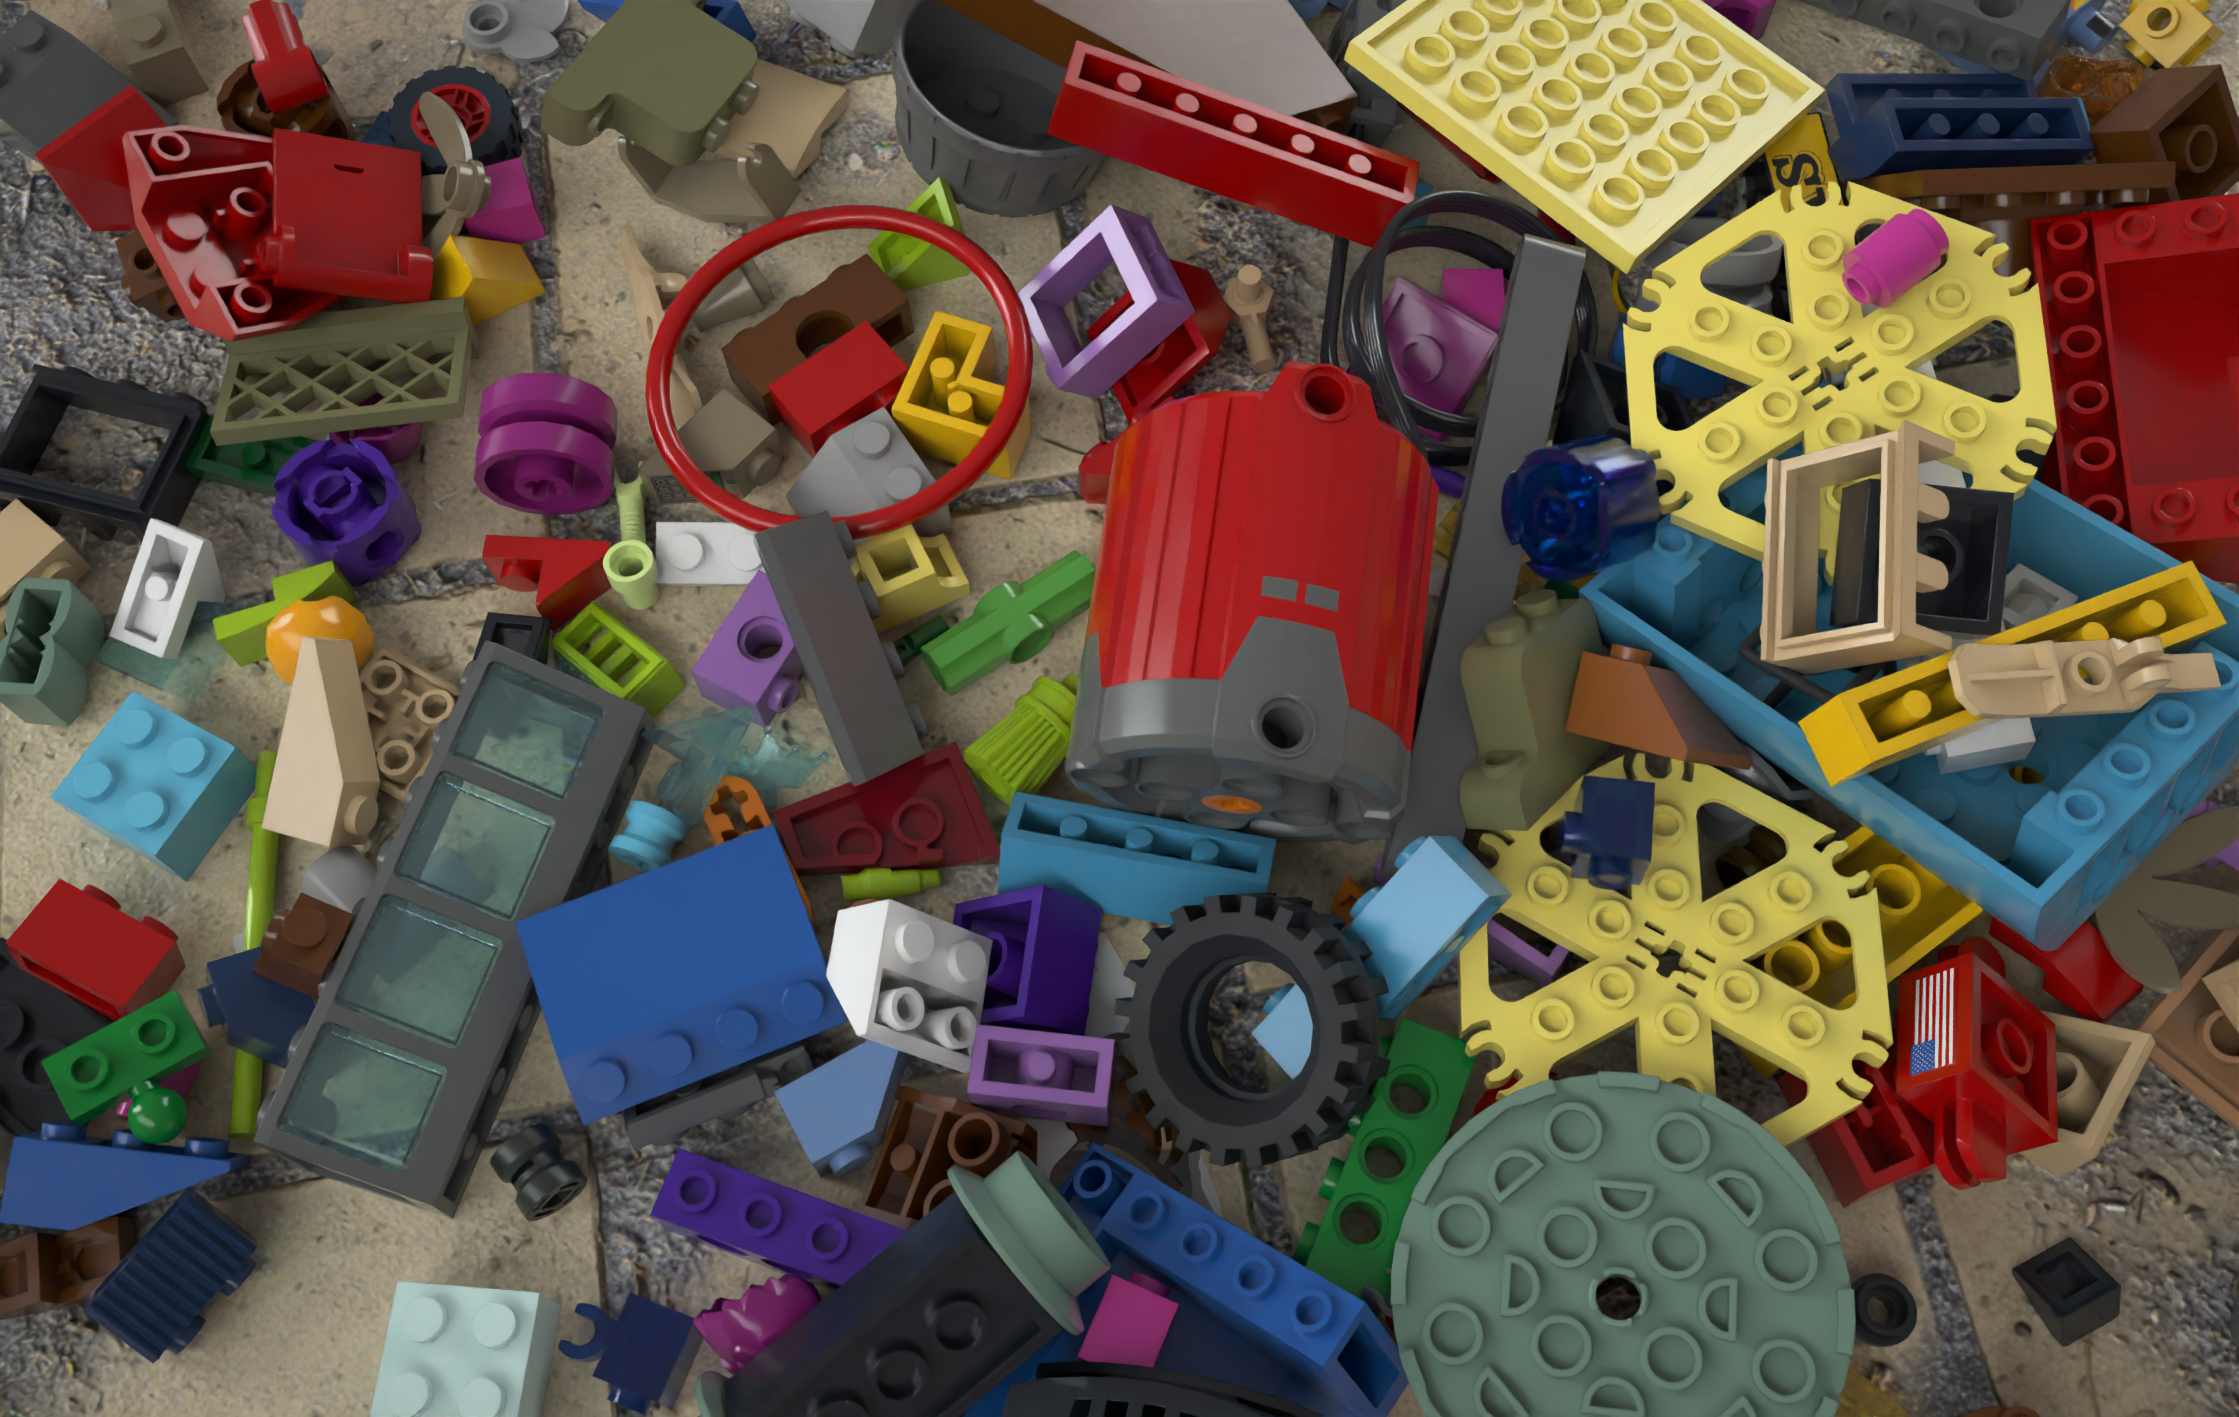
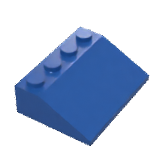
(678, 973)

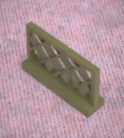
(342, 347)

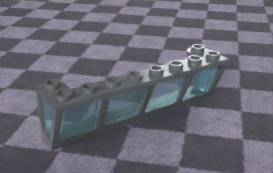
(433, 983)

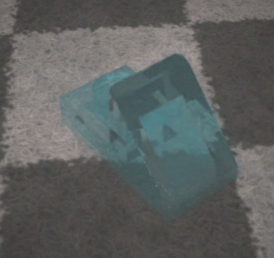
(705, 752)

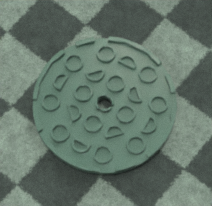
(1636, 1183)

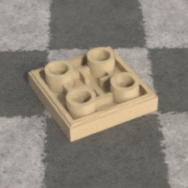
(403, 713)

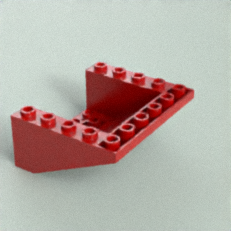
(2148, 370)

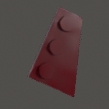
(899, 821)

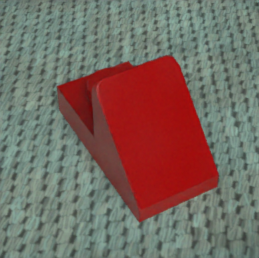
(564, 570)

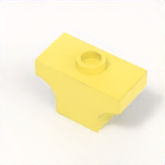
(908, 574)

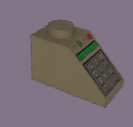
(727, 444)

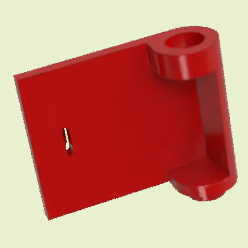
(347, 219)

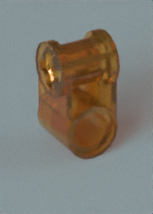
(2094, 80)

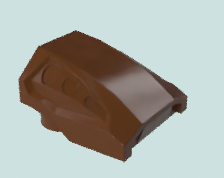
(924, 1142)

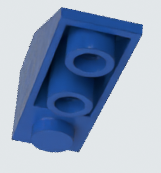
(76, 1179)

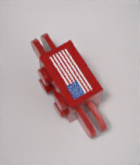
(1975, 1063)

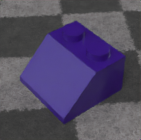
(1037, 958)

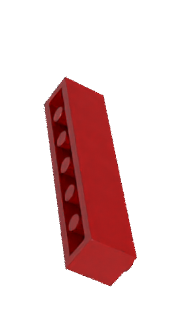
(1230, 146)

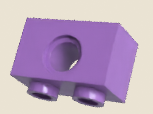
(728, 667)
(1042, 1075)

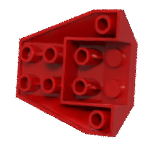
(204, 217)

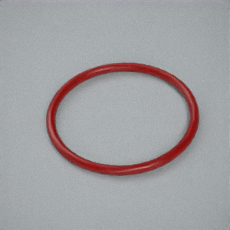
(812, 222)

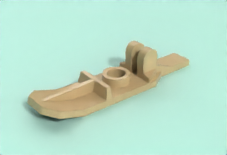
(652, 298)
(2045, 677)

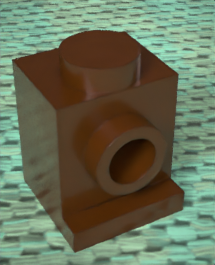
(303, 944)

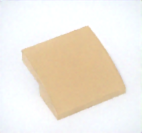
(786, 116)

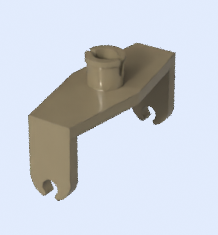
(716, 189)

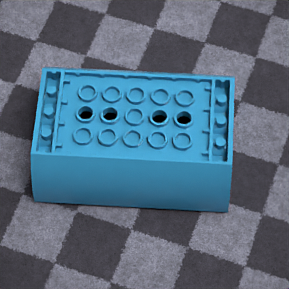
(2017, 850)

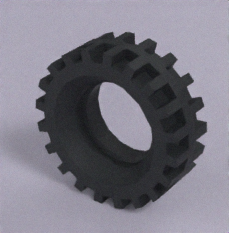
(1174, 1043)

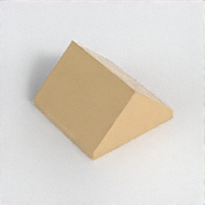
(2093, 1081)

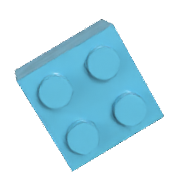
(158, 785)

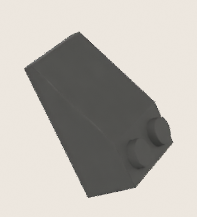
(52, 84)

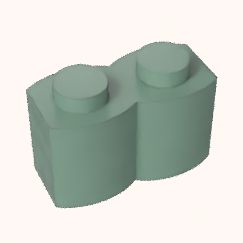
(47, 651)

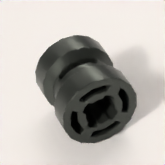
(538, 1171)

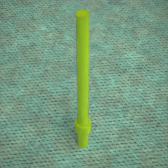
(259, 913)

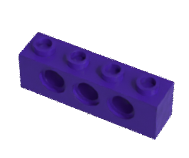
(768, 1222)

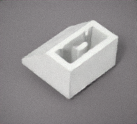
(910, 980)

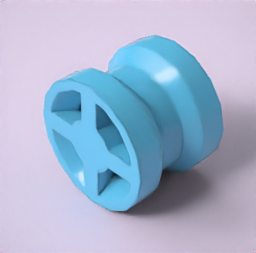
(648, 836)

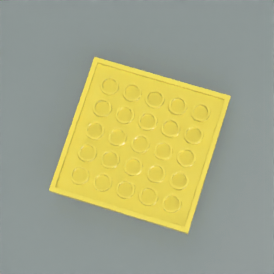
(1592, 107)

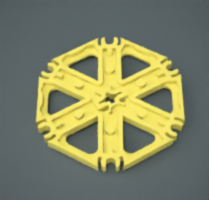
(1824, 318)
(1731, 929)

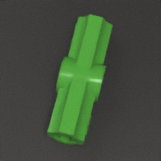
(1011, 623)

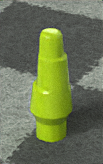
(887, 883)

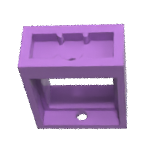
(1151, 280)

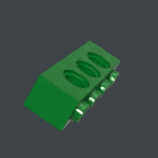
(1439, 1072)

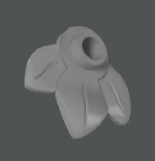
(516, 28)

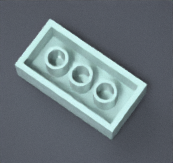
(465, 1352)

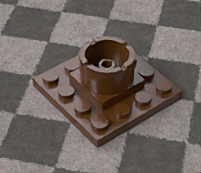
(2008, 197)

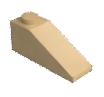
(326, 757)

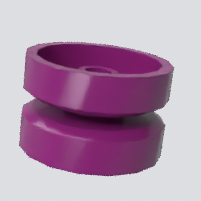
(546, 444)

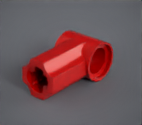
(284, 63)

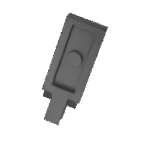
(719, 1095)

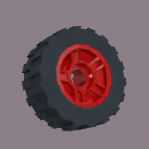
(478, 102)

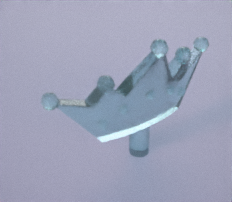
(771, 769)

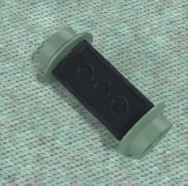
(933, 1312)

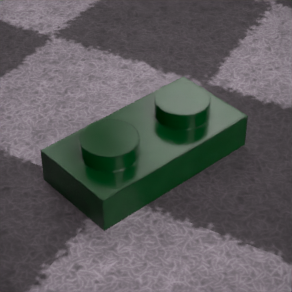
(243, 465)

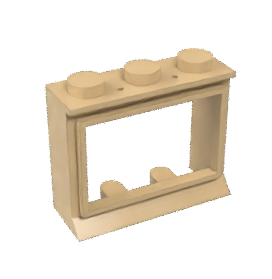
(1792, 553)

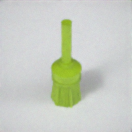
(1027, 743)

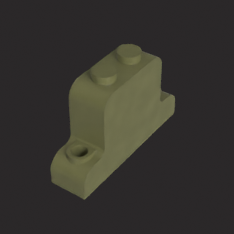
(658, 78)
(1519, 702)

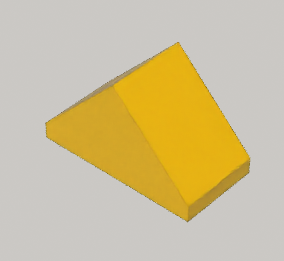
(486, 273)

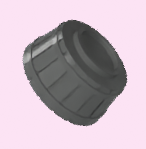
(981, 114)

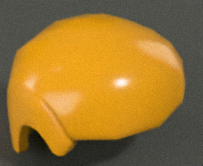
(321, 618)

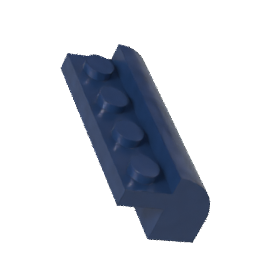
(1950, 123)

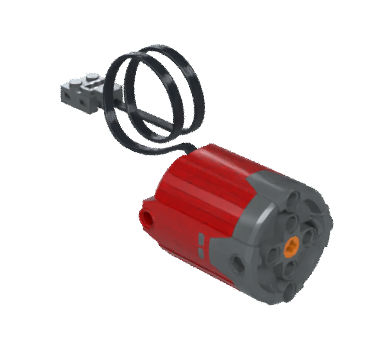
(1278, 563)

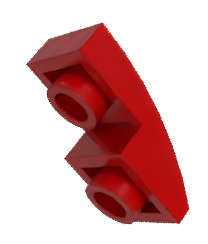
(2077, 972)

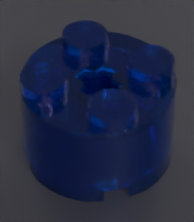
(1582, 506)

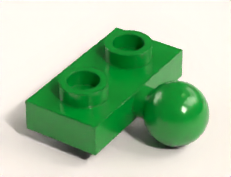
(129, 1063)

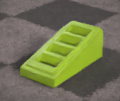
(648, 684)

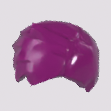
(749, 1325)

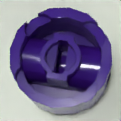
(345, 508)

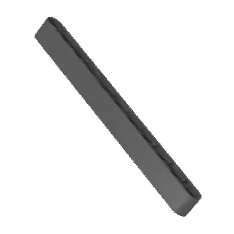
(1481, 560)

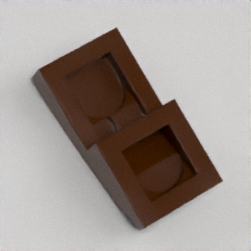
(60, 1269)

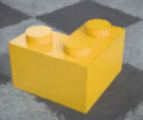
(950, 395)

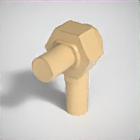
(1250, 304)

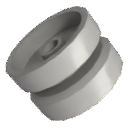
(1734, 276)

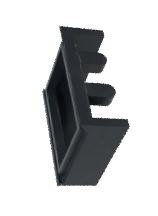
(36, 419)

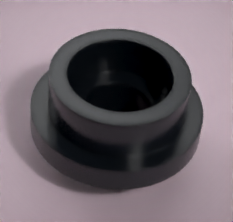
(1899, 1305)

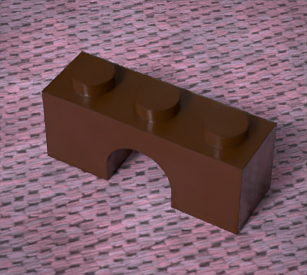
(811, 320)

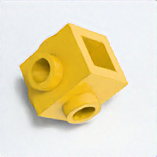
(2172, 46)

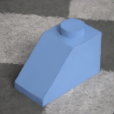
(844, 1106)

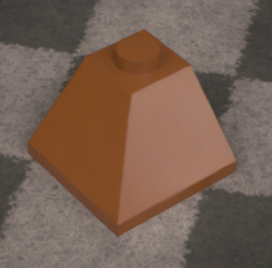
(1648, 710)

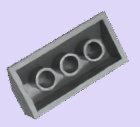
(839, 645)

